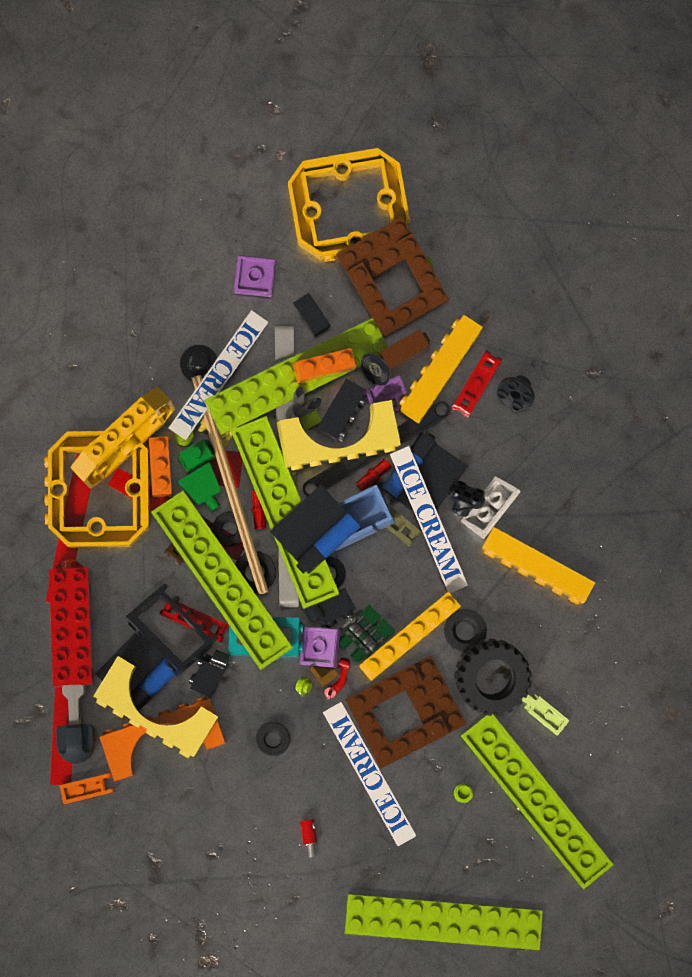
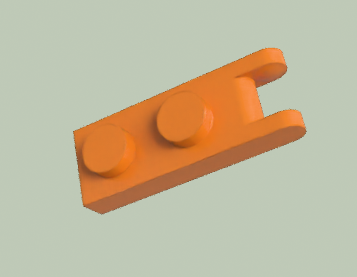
(85, 789)

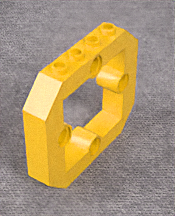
(328, 166)
(123, 437)
(84, 536)

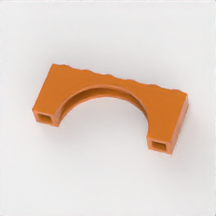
(121, 744)

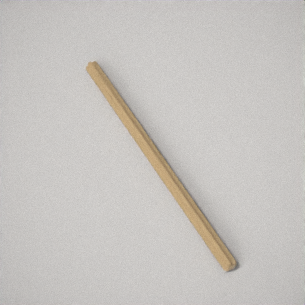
(234, 498)

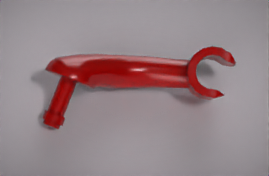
(332, 690)

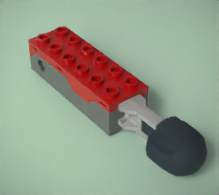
(72, 653)

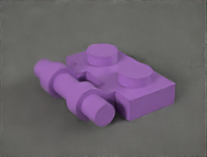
(392, 390)

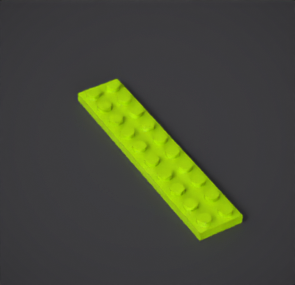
(277, 384)
(278, 498)
(222, 580)
(537, 800)
(443, 922)

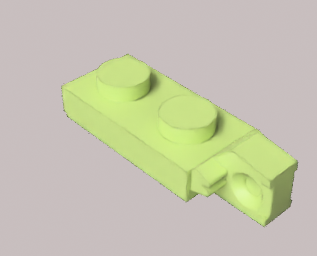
(545, 713)

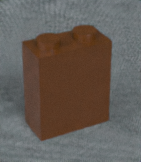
(406, 350)

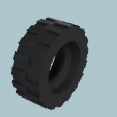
(266, 562)
(458, 617)

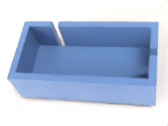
(369, 511)

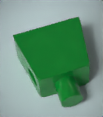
(196, 456)
(202, 487)

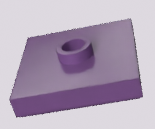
(254, 276)
(320, 647)

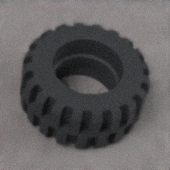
(511, 694)

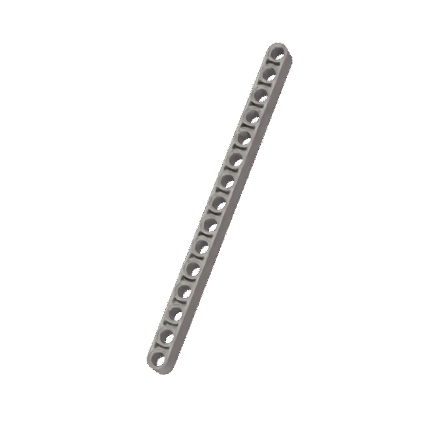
(284, 350)

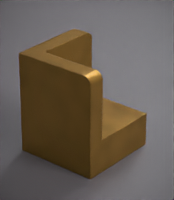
(324, 674)

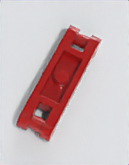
(477, 383)
(198, 617)

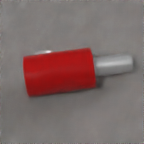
(309, 835)

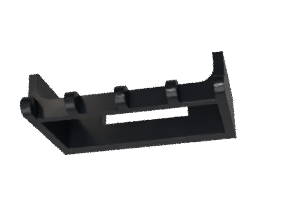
(171, 660)

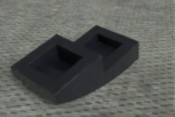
(311, 314)

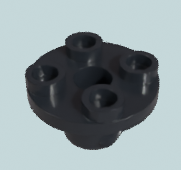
(197, 361)
(516, 392)
(465, 498)

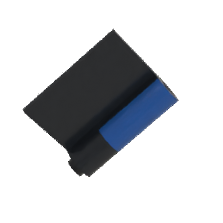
(436, 467)
(314, 529)
(150, 671)

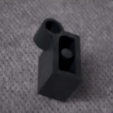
(331, 609)
(209, 673)

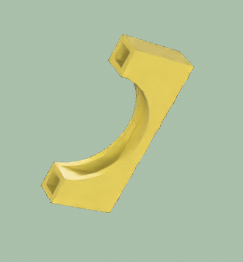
(301, 450)
(116, 693)

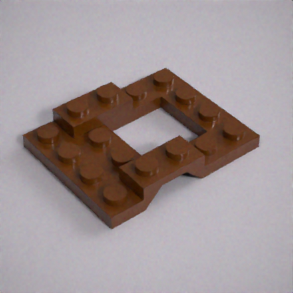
(377, 254)
(430, 699)

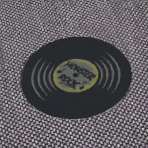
(375, 369)

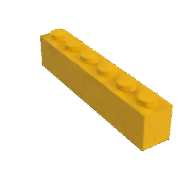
(441, 368)
(537, 565)
(409, 636)

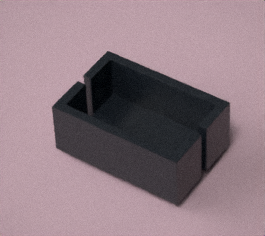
(342, 411)

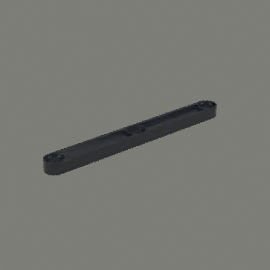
(346, 467)

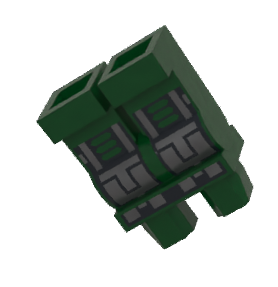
(361, 638)

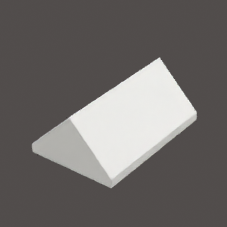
(498, 498)

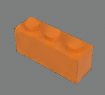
(324, 365)
(160, 467)

